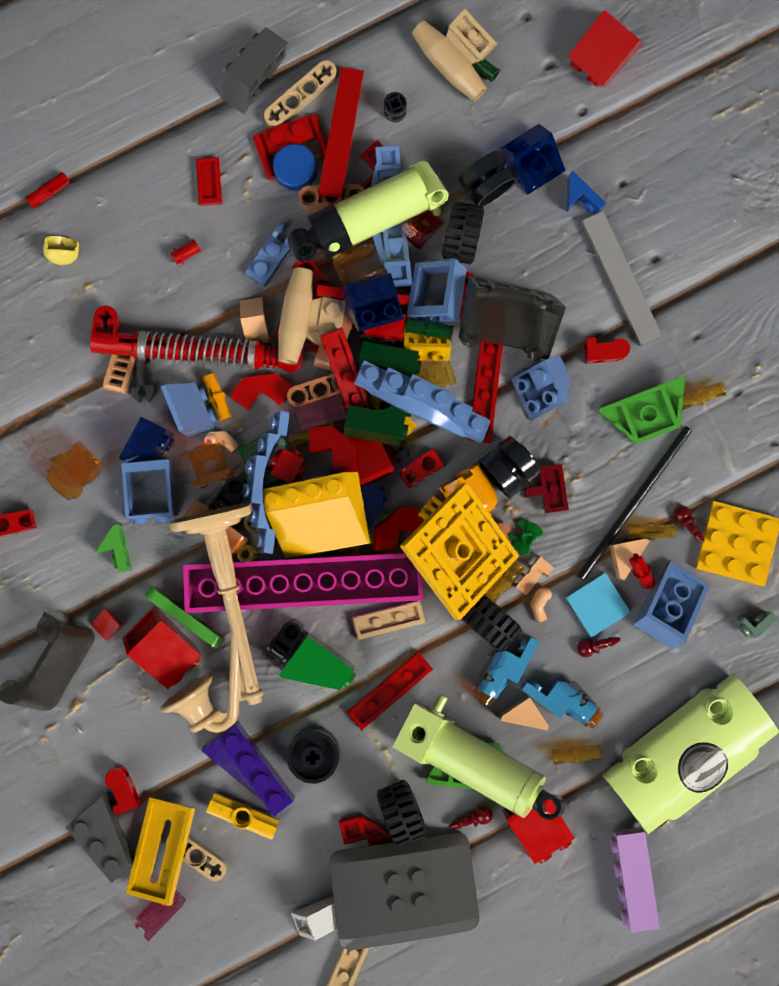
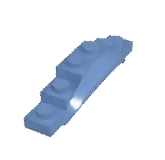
(392, 243)
(422, 400)
(253, 489)

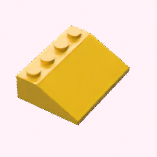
(317, 514)

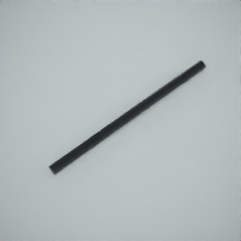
(634, 503)

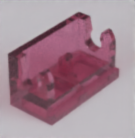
(320, 412)
(157, 915)

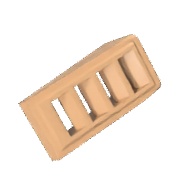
(110, 375)

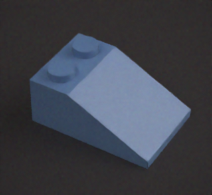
(189, 408)
(672, 606)

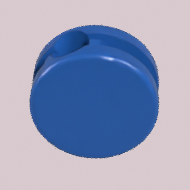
(294, 167)

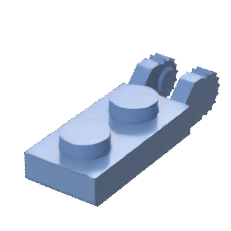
(269, 257)

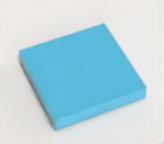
(597, 605)

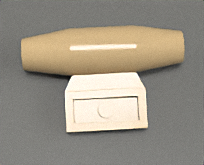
(457, 51)
(304, 316)

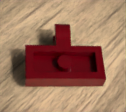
(551, 488)

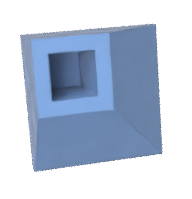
(543, 387)

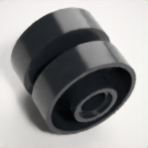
(515, 462)

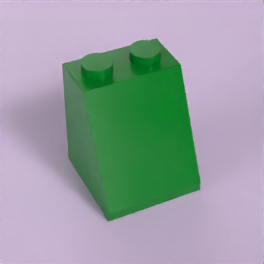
(318, 665)

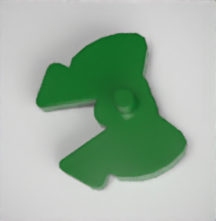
(523, 544)

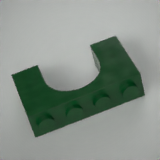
(386, 424)

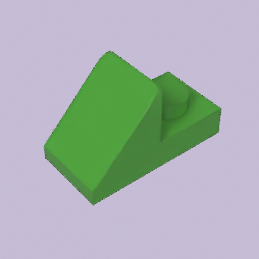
(116, 542)

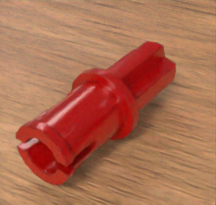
(47, 190)
(642, 571)

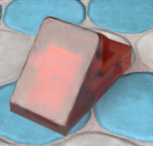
(421, 228)

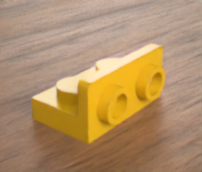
(429, 349)

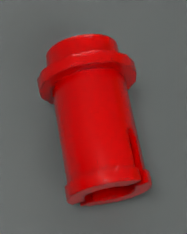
(185, 252)

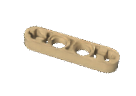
(298, 92)

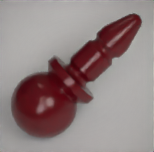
(683, 515)
(587, 647)
(482, 815)

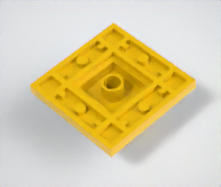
(460, 551)

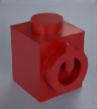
(288, 465)

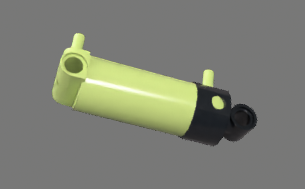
(369, 213)

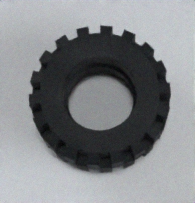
(463, 232)
(492, 623)
(401, 813)

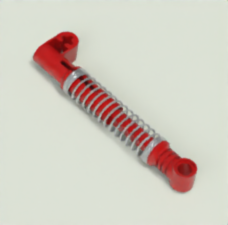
(144, 346)

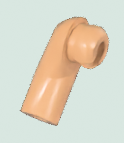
(223, 438)
(538, 602)

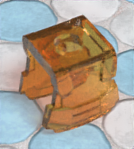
(358, 254)
(201, 455)
(73, 471)

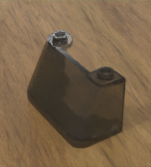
(510, 317)
(66, 649)

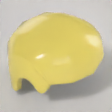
(60, 250)

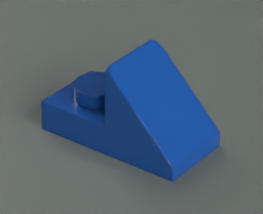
(579, 190)

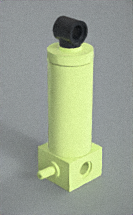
(474, 762)

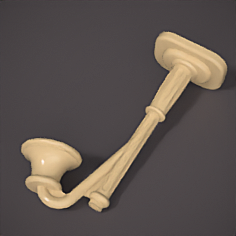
(193, 700)

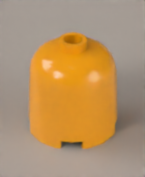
(479, 484)

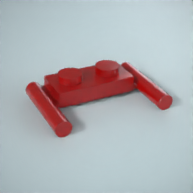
(293, 132)

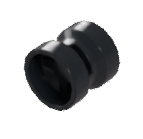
(394, 112)

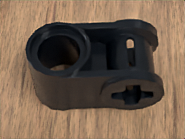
(226, 496)
(282, 644)

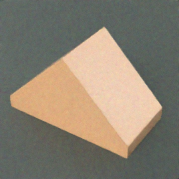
(254, 320)
(621, 554)
(524, 713)

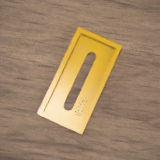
(140, 878)

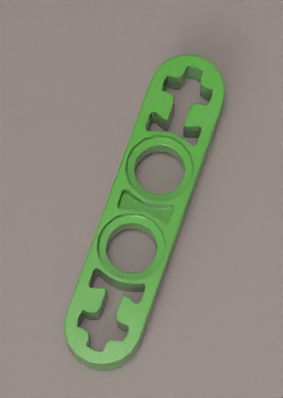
(187, 619)

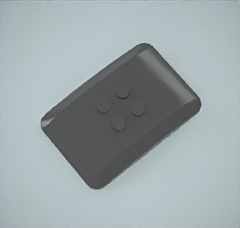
(403, 892)

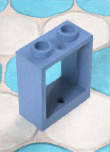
(453, 295)
(128, 470)

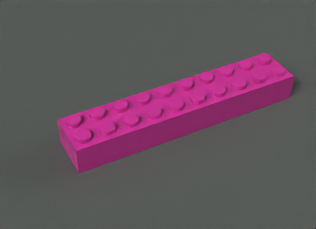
(307, 582)

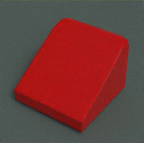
(107, 624)

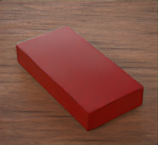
(209, 181)

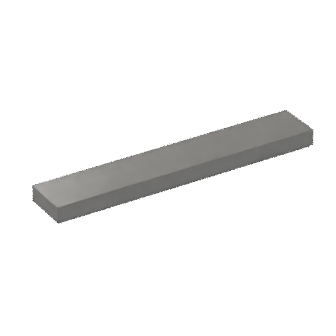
(621, 278)

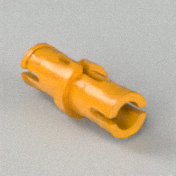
(216, 397)

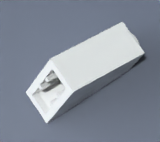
(316, 919)

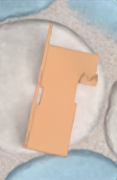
(529, 579)

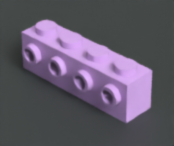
(635, 880)

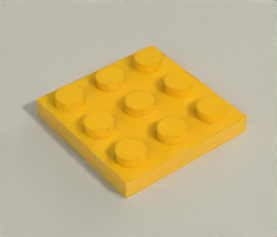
(738, 543)

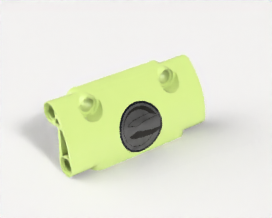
(691, 753)

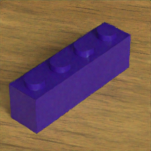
(247, 764)

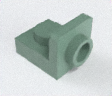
(760, 624)

